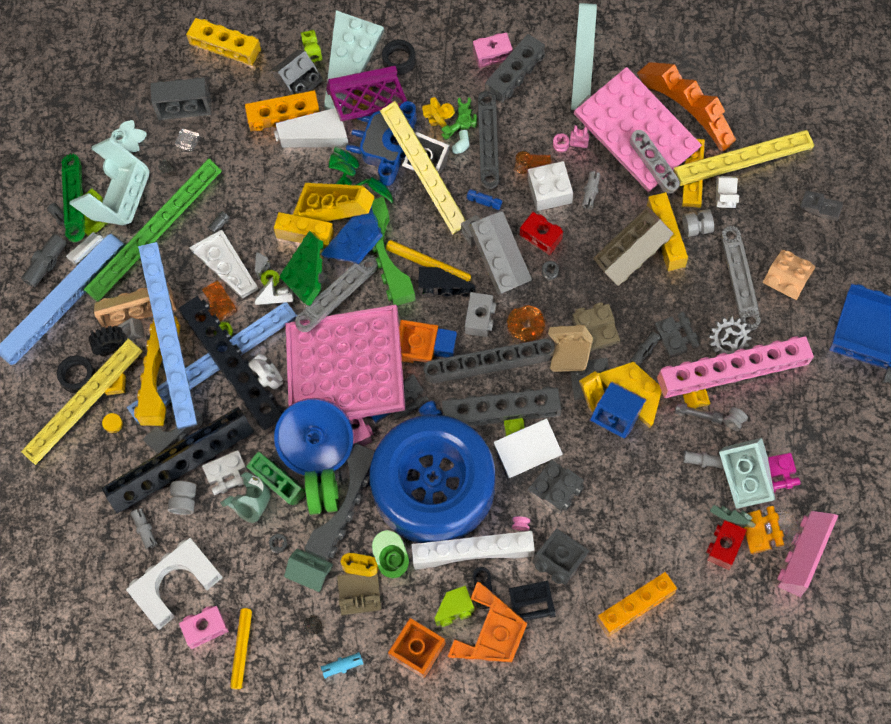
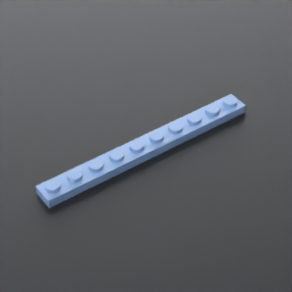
(167, 336)
(245, 340)

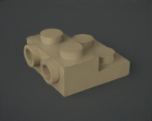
(599, 323)

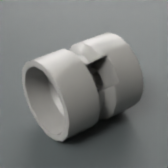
(699, 222)
(181, 500)

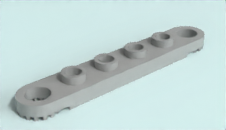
(740, 277)
(336, 294)

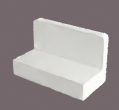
(84, 249)

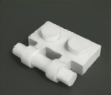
(224, 468)

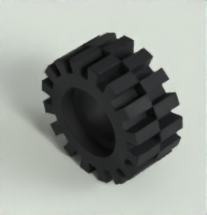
(106, 340)

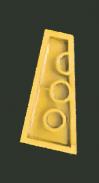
(333, 201)

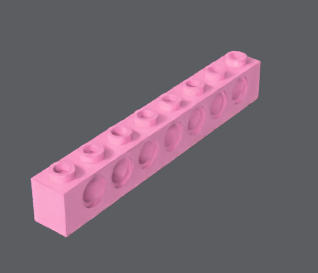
(672, 386)

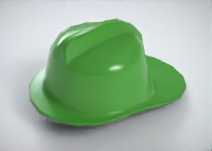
(390, 554)

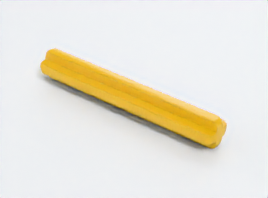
(241, 649)

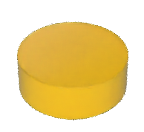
(112, 423)

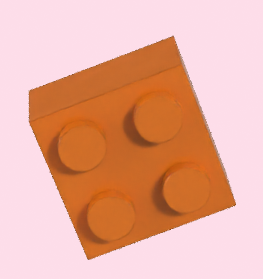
(417, 648)

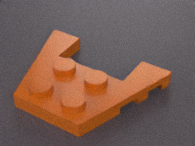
(499, 634)

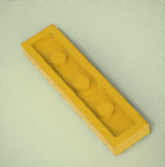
(693, 191)

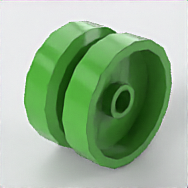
(321, 491)

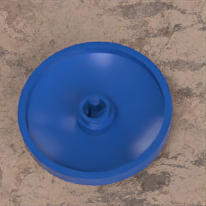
(313, 436)

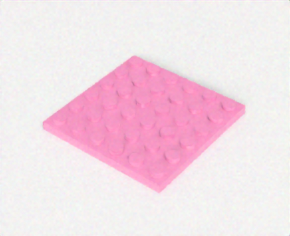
(349, 362)

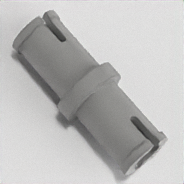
(591, 190)
(702, 459)
(143, 529)

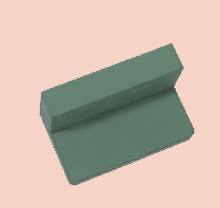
(307, 569)

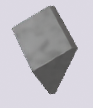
(436, 151)

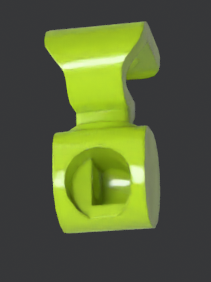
(311, 45)

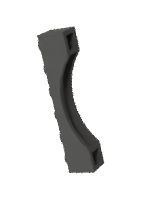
(325, 538)

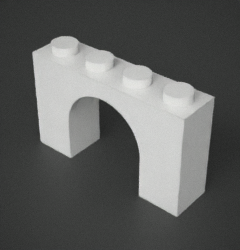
(146, 589)

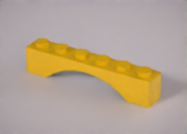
(150, 406)

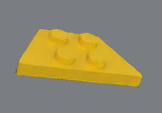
(639, 382)

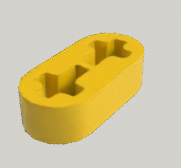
(359, 564)

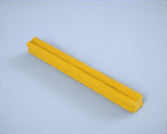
(424, 260)

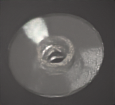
(791, 526)

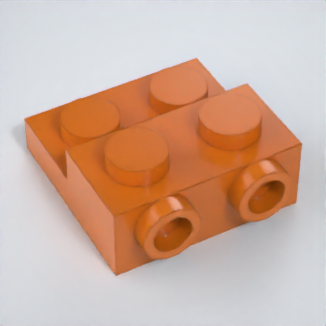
(417, 341)

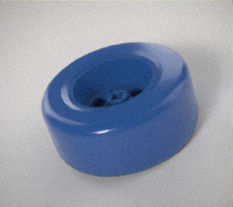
(440, 438)

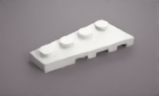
(225, 263)

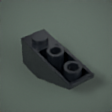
(440, 282)

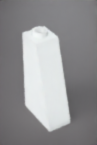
(312, 130)

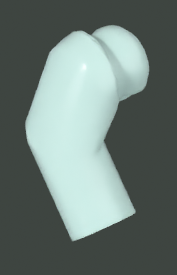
(462, 144)

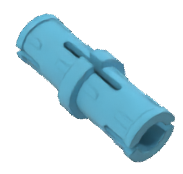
(341, 665)

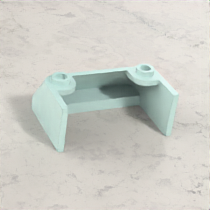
(125, 189)

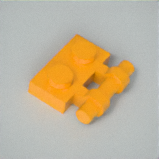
(758, 537)

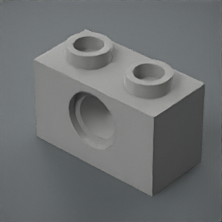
(479, 304)

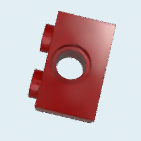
(545, 242)
(725, 556)

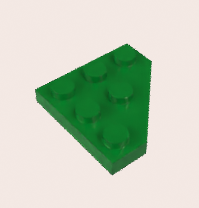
(304, 269)

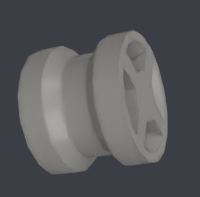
(735, 419)

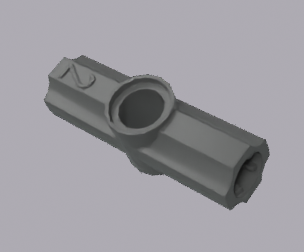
(44, 260)

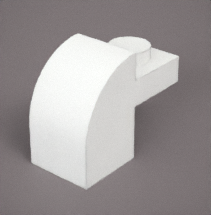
(726, 191)

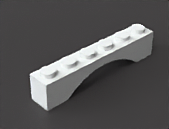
(493, 546)

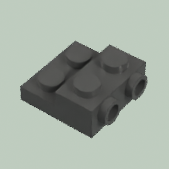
(556, 487)
(560, 557)

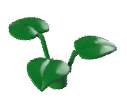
(343, 161)

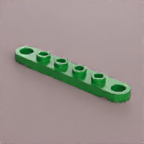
(72, 189)

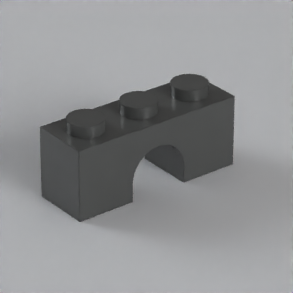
(160, 440)

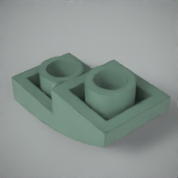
(735, 517)

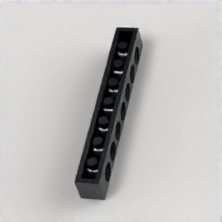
(196, 308)
(168, 460)

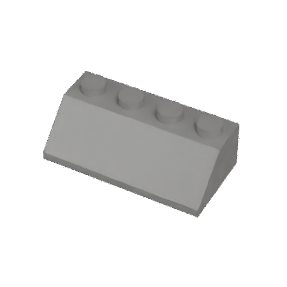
(500, 252)

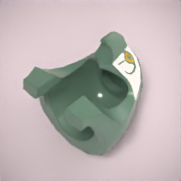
(253, 503)

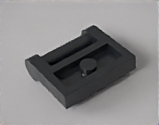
(532, 595)

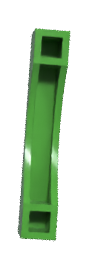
(398, 283)

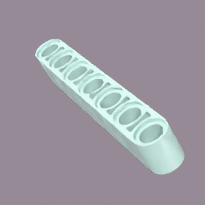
(584, 53)

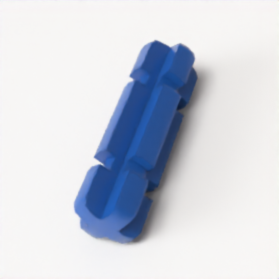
(484, 199)

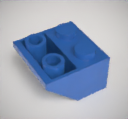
(618, 410)

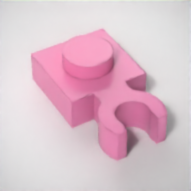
(579, 137)

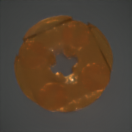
(524, 314)

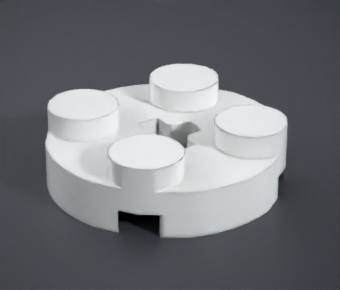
(267, 373)

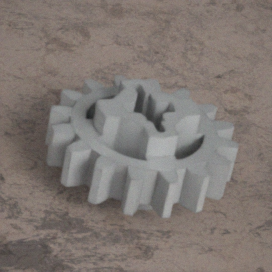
(737, 334)

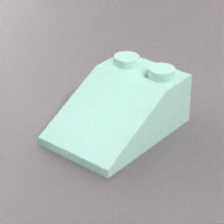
(748, 473)

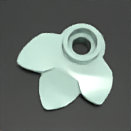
(130, 136)

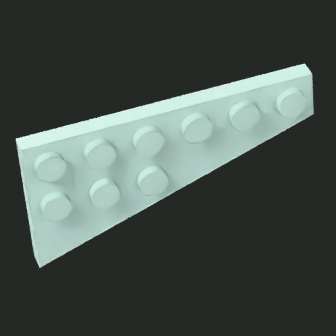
(351, 49)

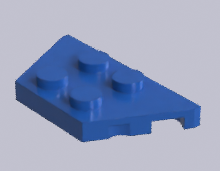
(355, 239)

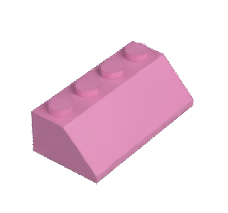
(807, 552)

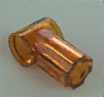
(531, 161)

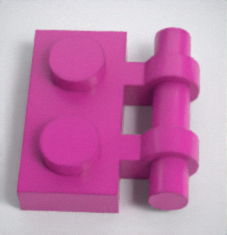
(783, 466)

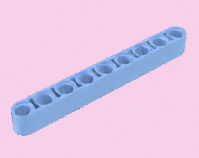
(58, 301)

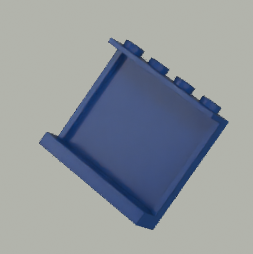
(864, 327)

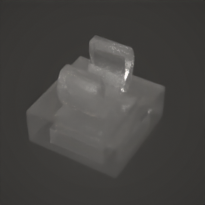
(187, 139)

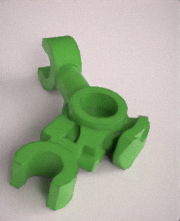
(463, 121)

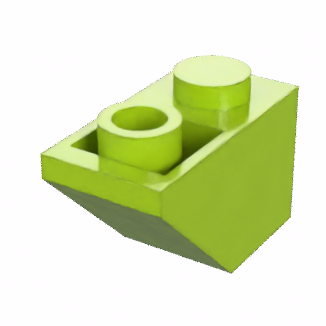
(454, 606)

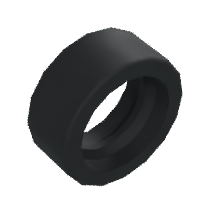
(399, 45)
(69, 362)

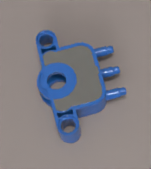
(378, 146)

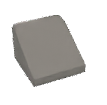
(261, 265)
(132, 329)

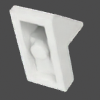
(269, 295)

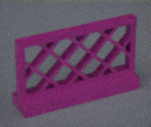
(362, 82)

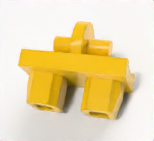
(436, 113)

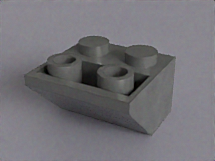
(297, 73)

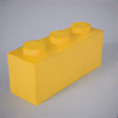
(296, 228)

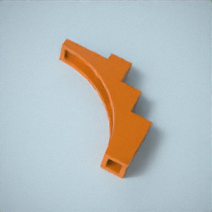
(705, 108)

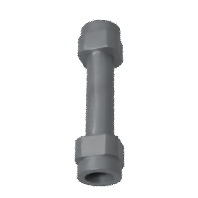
(715, 417)

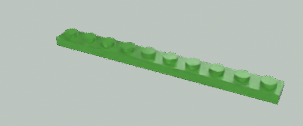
(152, 230)

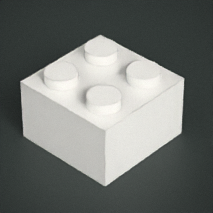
(550, 186)

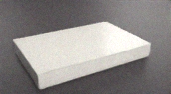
(527, 448)

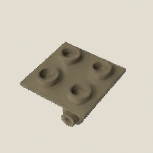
(358, 594)

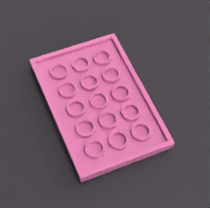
(630, 106)

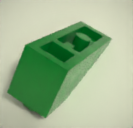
(277, 479)

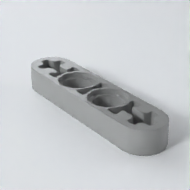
(658, 159)

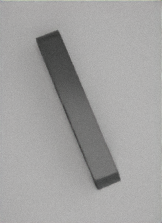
(495, 354)

